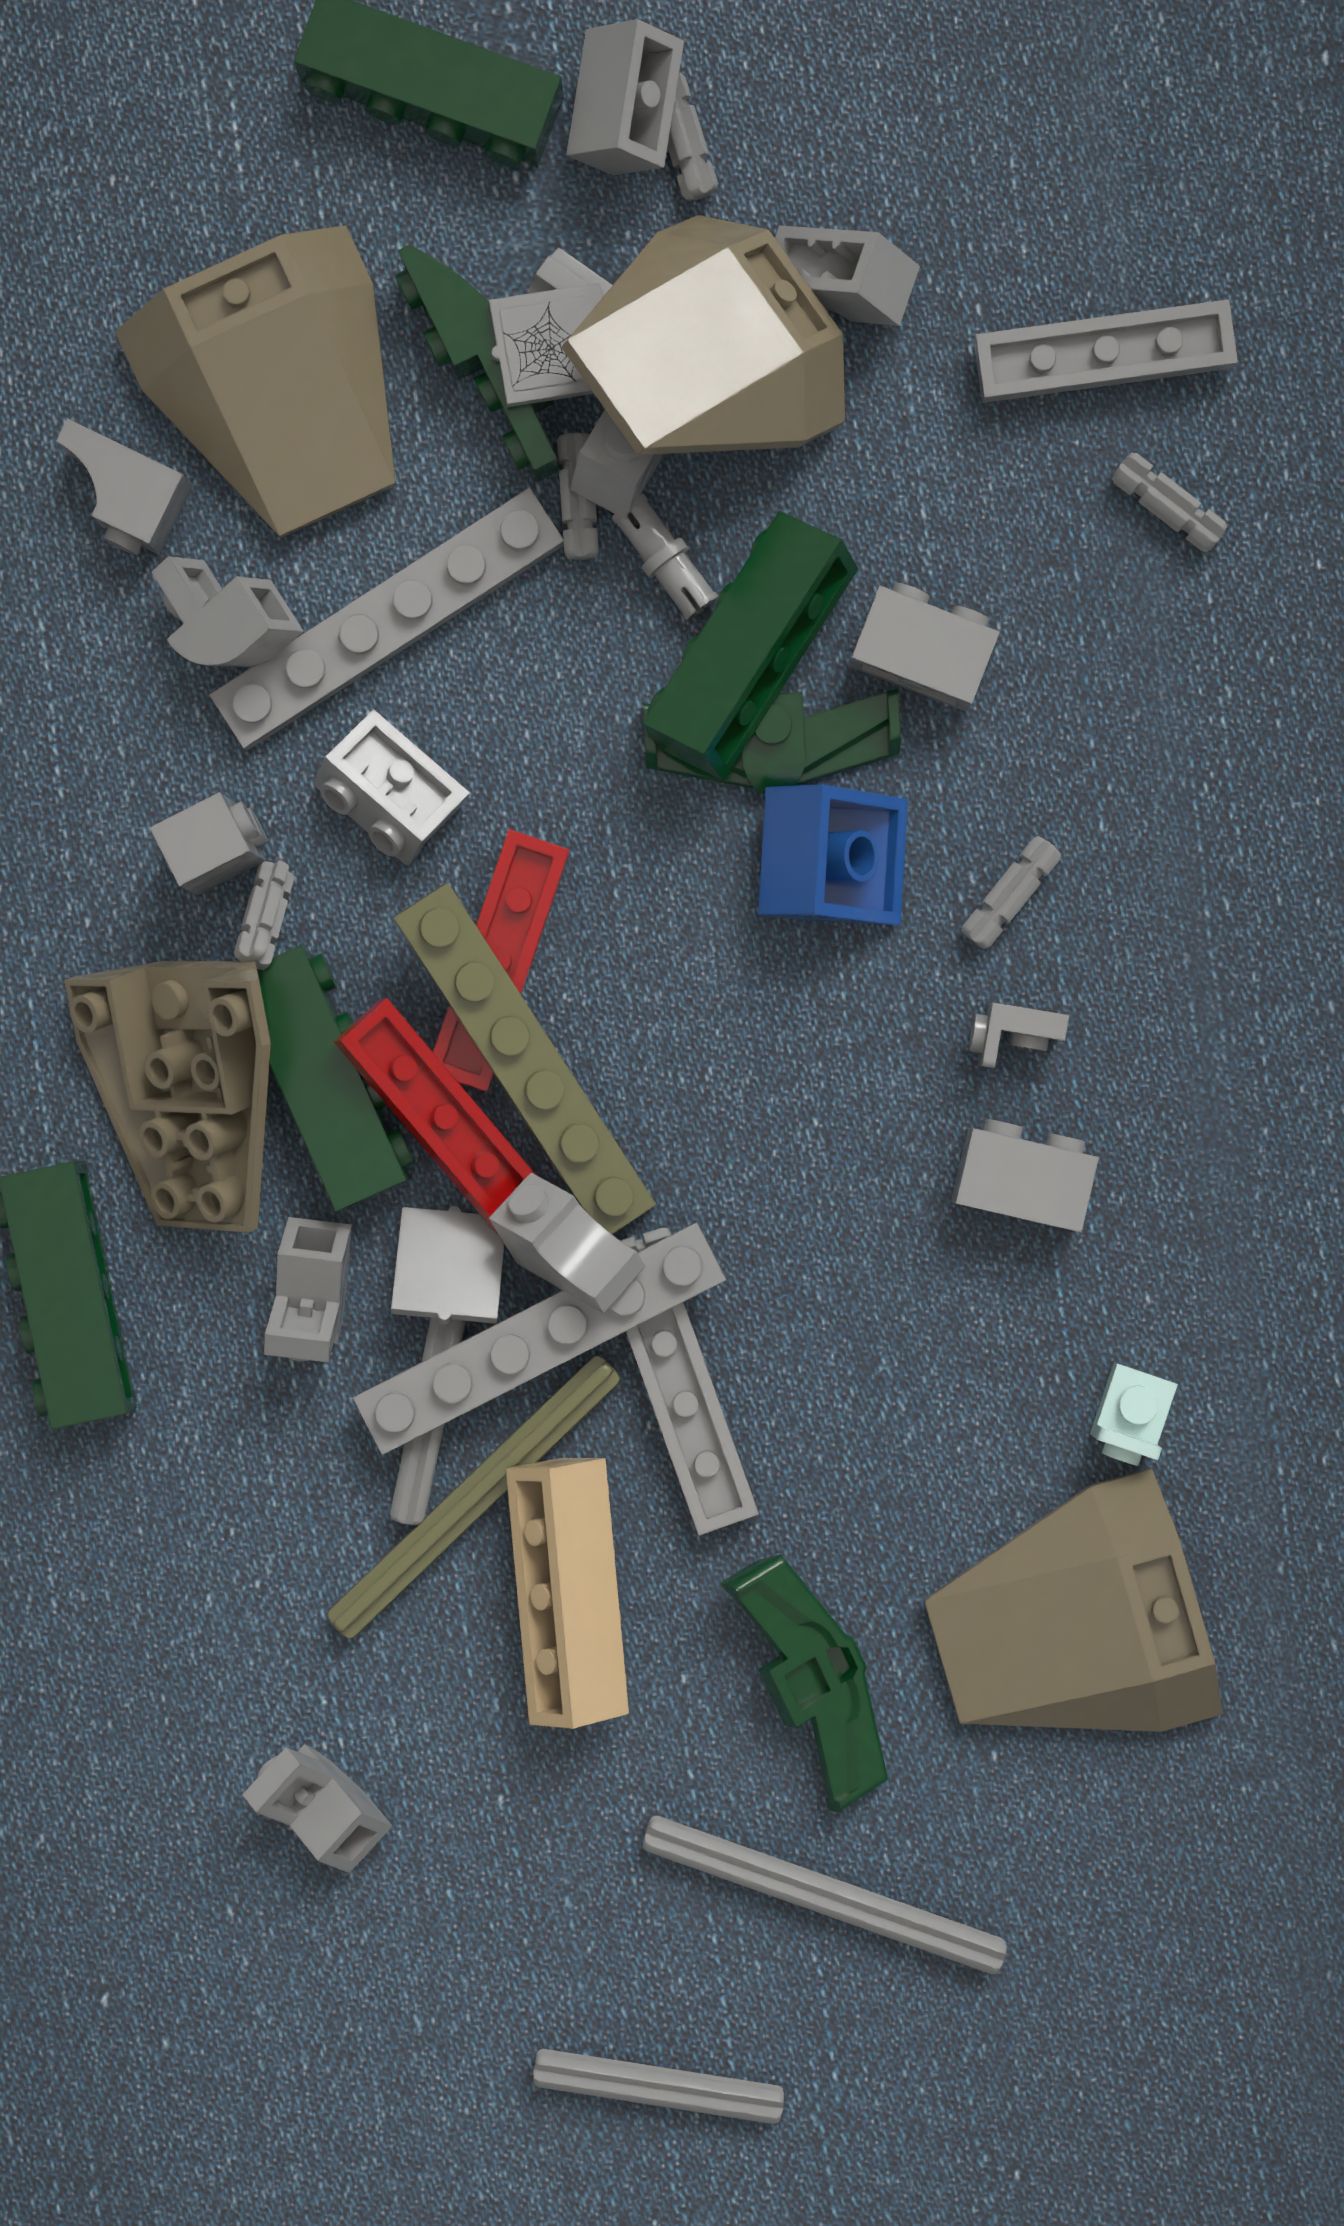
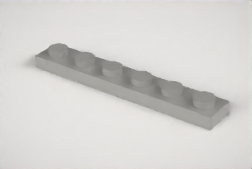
(388, 619)
(533, 1343)

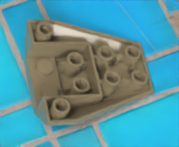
(713, 345)
(274, 374)
(183, 1081)
(1081, 1621)

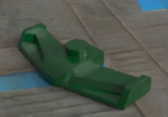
(799, 748)
(814, 1676)

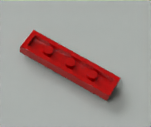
(512, 927)
(433, 1107)

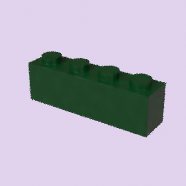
(429, 80)
(750, 644)
(323, 1089)
(66, 1295)

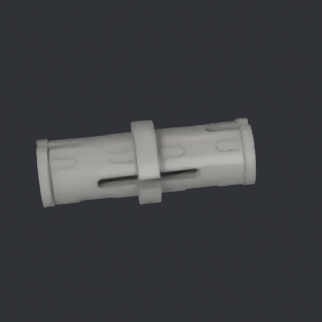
(666, 559)

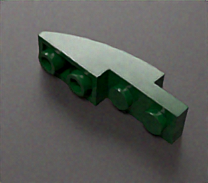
(465, 339)

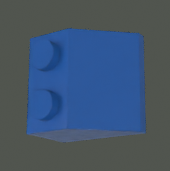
(832, 855)

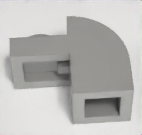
(225, 626)
(309, 1290)
(319, 1805)

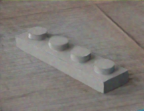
(1105, 351)
(692, 1420)

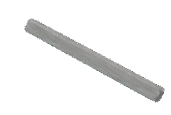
(824, 1895)

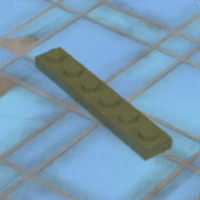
(523, 1059)

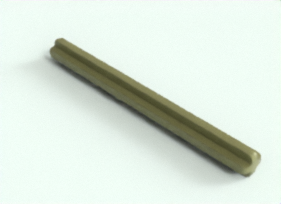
(472, 1497)

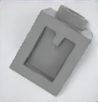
(1027, 1027)

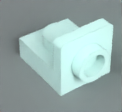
(1132, 1414)

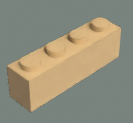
(567, 1592)

